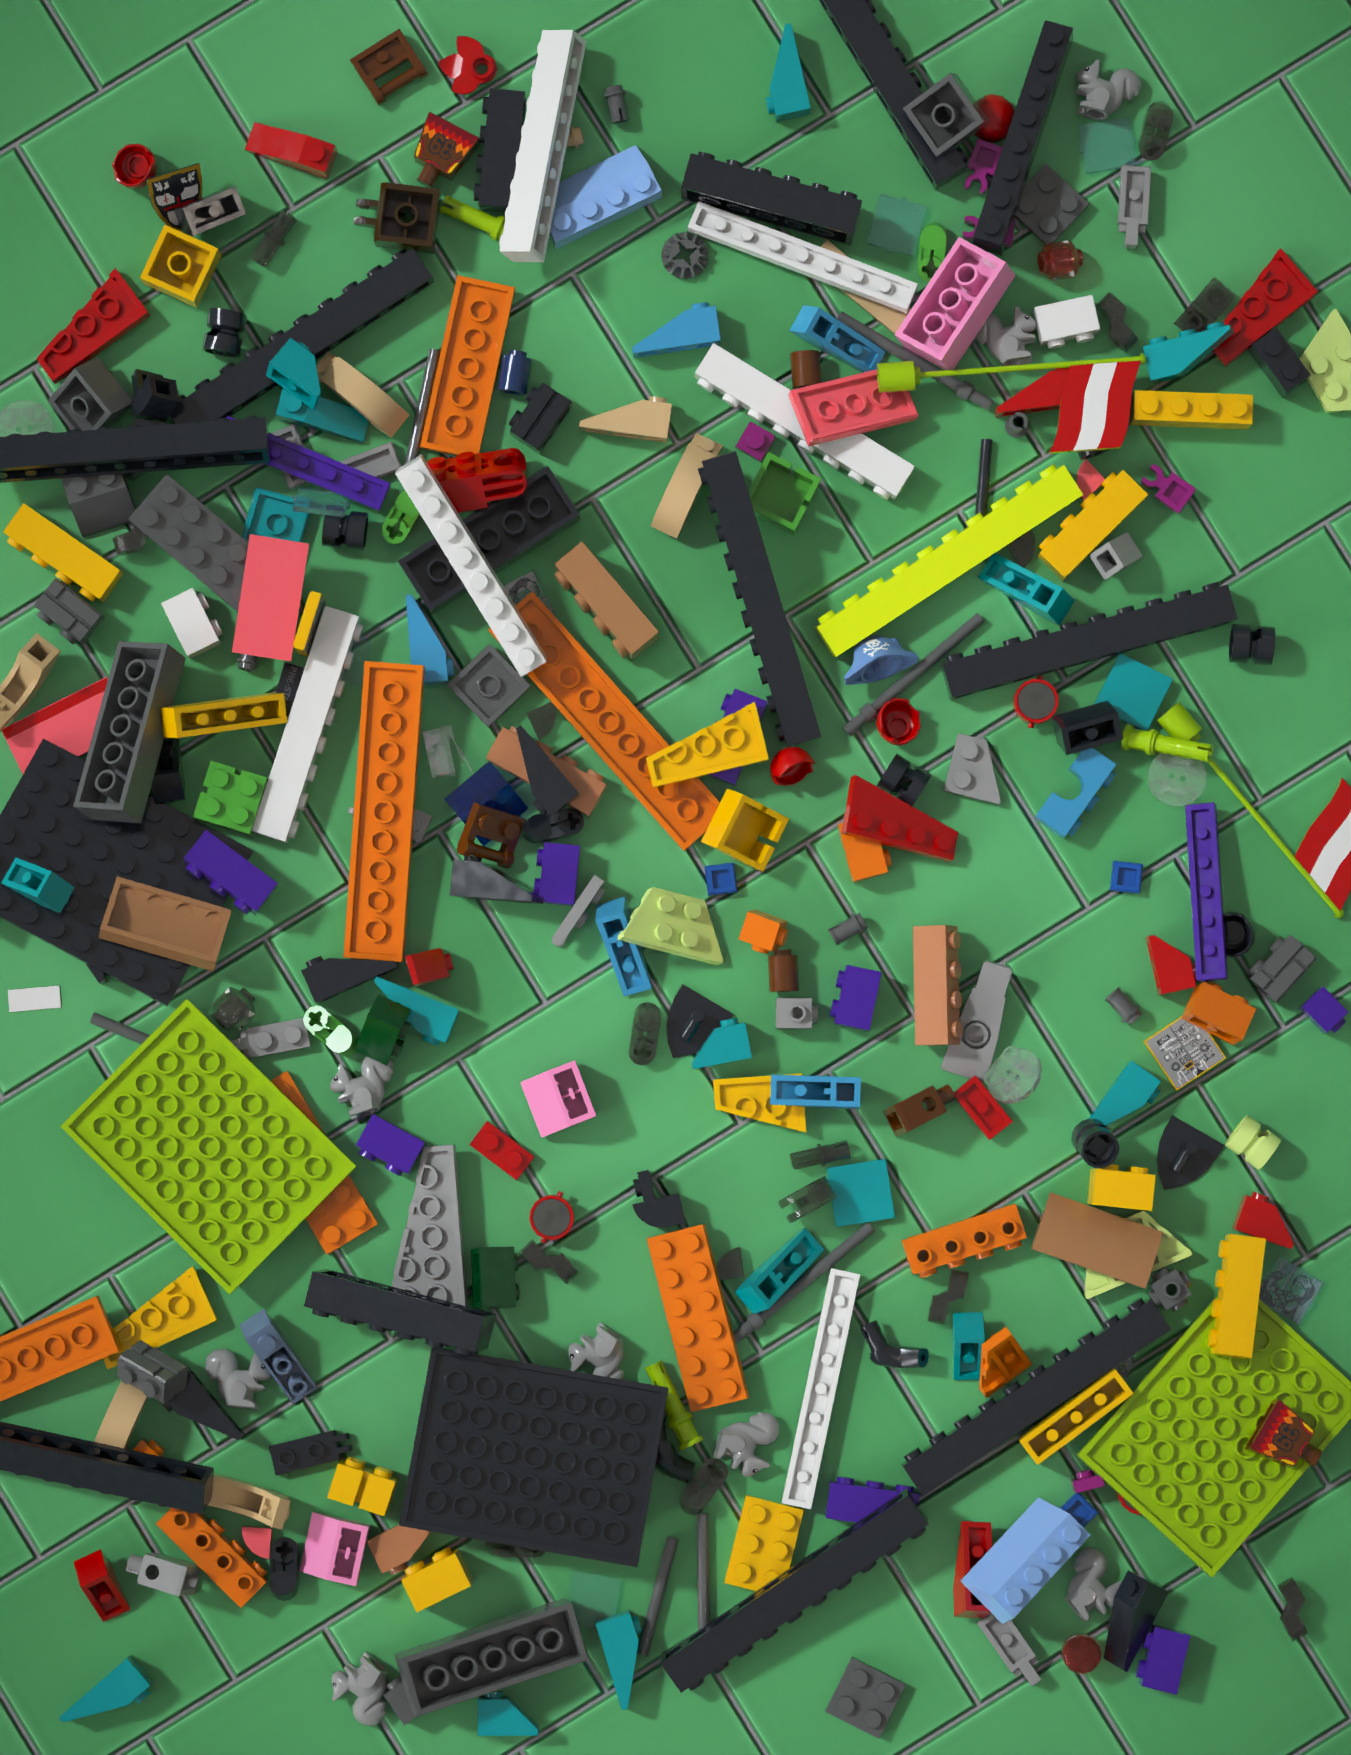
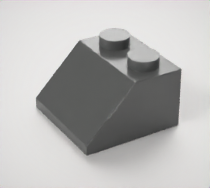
(946, 114)
(90, 397)
(99, 502)

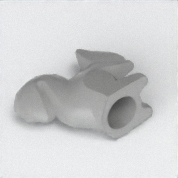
(1105, 96)
(1009, 342)
(365, 1091)
(603, 1352)
(233, 1384)
(741, 1439)
(1085, 1588)
(368, 1684)

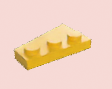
(751, 1099)

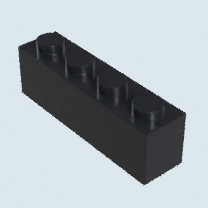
(501, 144)

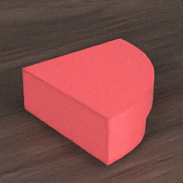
(1088, 479)
(258, 1540)

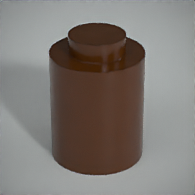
(805, 368)
(783, 971)

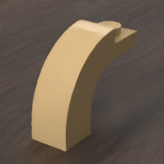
(361, 394)
(684, 486)
(26, 677)
(122, 1416)
(250, 1500)

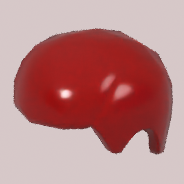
(1000, 115)
(134, 165)
(898, 722)
(790, 766)

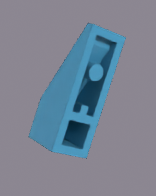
(687, 331)
(836, 339)
(426, 647)
(625, 957)
(816, 1091)

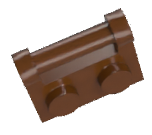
(384, 58)
(495, 826)

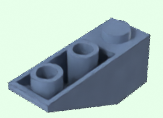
(277, 1356)

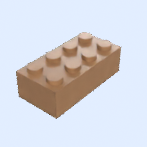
(607, 602)

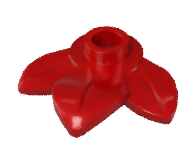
(464, 66)

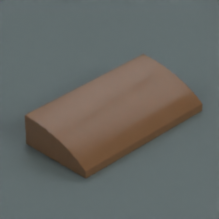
(165, 923)
(1097, 1240)

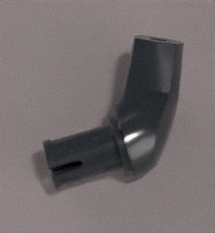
(892, 1355)
(670, 1462)

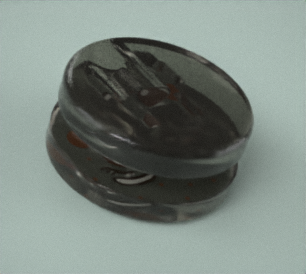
(809, 1198)

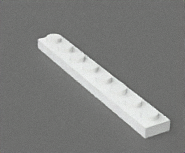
(802, 257)
(820, 1388)

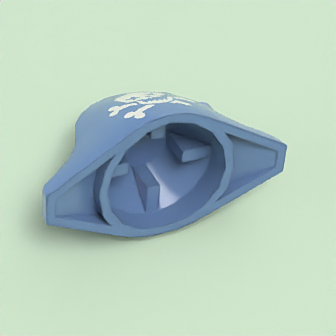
(878, 659)

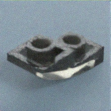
(1206, 307)

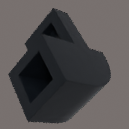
(153, 395)
(656, 1212)

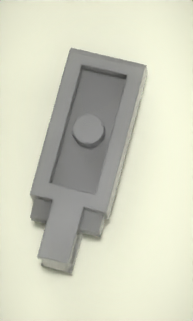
(1133, 203)
(273, 1038)
(1011, 1647)

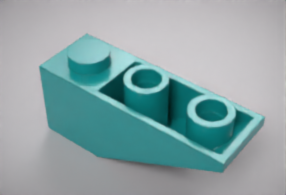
(1179, 355)

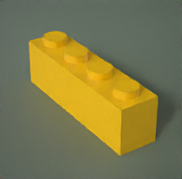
(1191, 409)
(1092, 525)
(62, 552)
(223, 715)
(1237, 1296)
(1075, 1416)

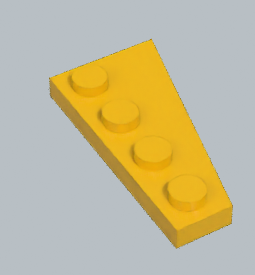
(717, 748)
(167, 1316)

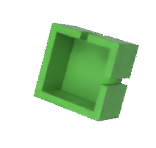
(779, 495)
(230, 798)

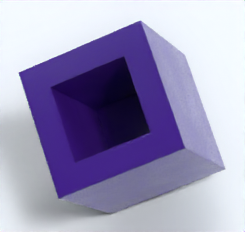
(1324, 1011)

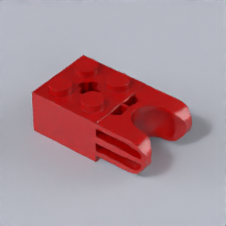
(481, 477)

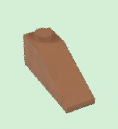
(396, 1547)

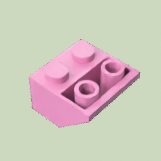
(558, 1099)
(335, 1548)

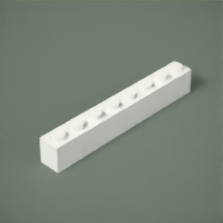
(542, 146)
(770, 402)
(471, 565)
(306, 725)

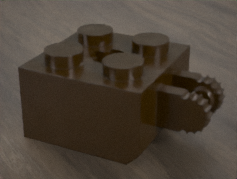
(395, 202)

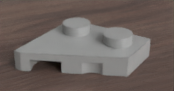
(972, 770)

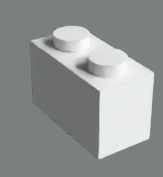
(1066, 321)
(192, 623)

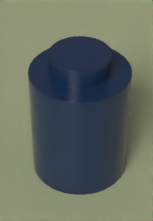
(515, 373)

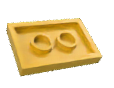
(763, 1542)

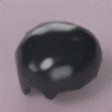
(1238, 934)

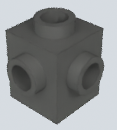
(1158, 1286)

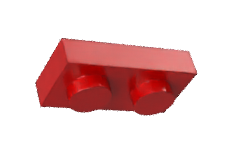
(982, 1107)
(501, 1150)

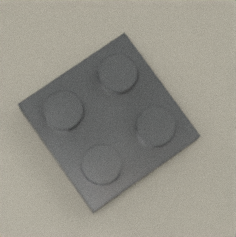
(1049, 205)
(488, 685)
(865, 1697)

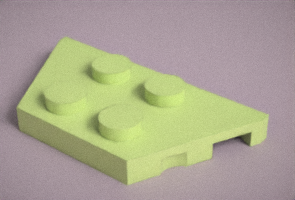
(1330, 364)
(674, 926)
(1169, 1252)

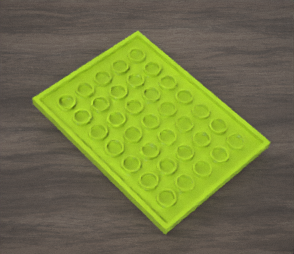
(208, 1146)
(1185, 1430)

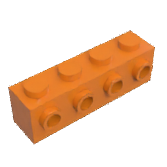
(964, 1239)
(214, 1553)

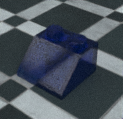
(486, 788)

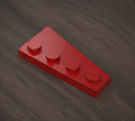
(1269, 301)
(101, 322)
(889, 821)

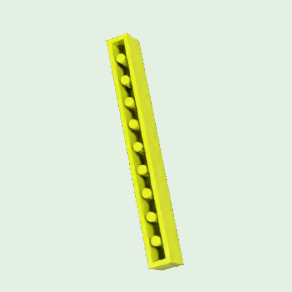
(948, 560)

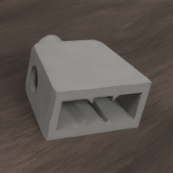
(174, 1576)

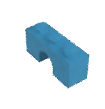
(1061, 814)

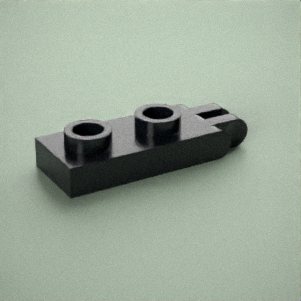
(308, 1451)

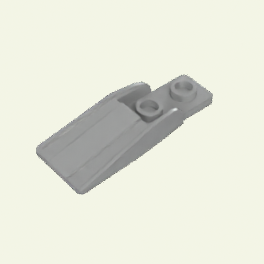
(980, 1023)

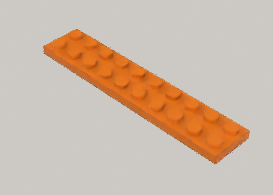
(613, 726)
(384, 811)

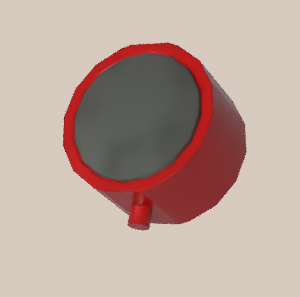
(1035, 701)
(551, 1217)

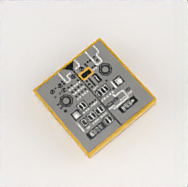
(309, 623)
(1183, 1052)

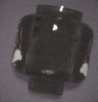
(233, 1009)

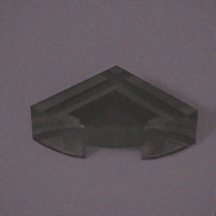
(1022, 548)
(543, 719)
(731, 1265)

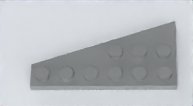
(432, 1242)

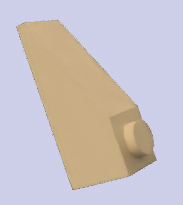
(637, 420)

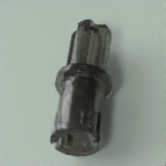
(274, 238)
(820, 1155)

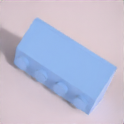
(602, 195)
(1024, 1559)

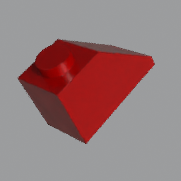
(429, 966)
(1170, 967)
(1262, 1220)
(101, 1585)

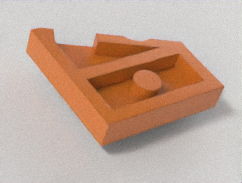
(1000, 1361)

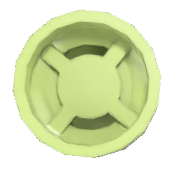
(1253, 1142)

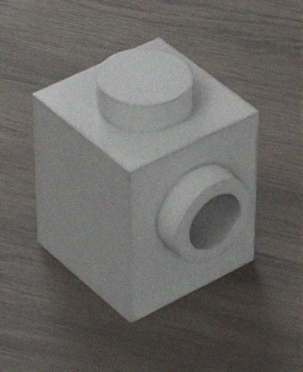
(1116, 556)
(795, 1013)

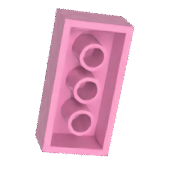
(955, 305)

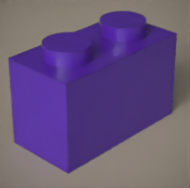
(558, 873)
(856, 997)
(390, 1144)
(1163, 1659)

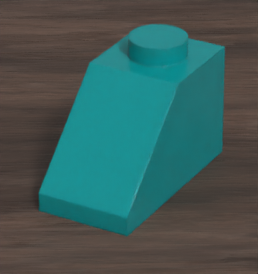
(296, 372)
(38, 884)
(724, 1045)
(967, 1344)
(503, 1717)

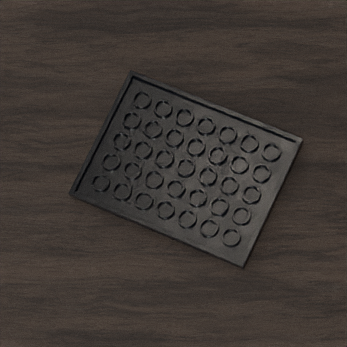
(89, 855)
(534, 1457)

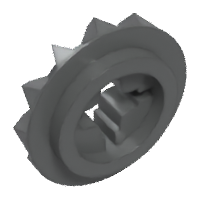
(680, 268)

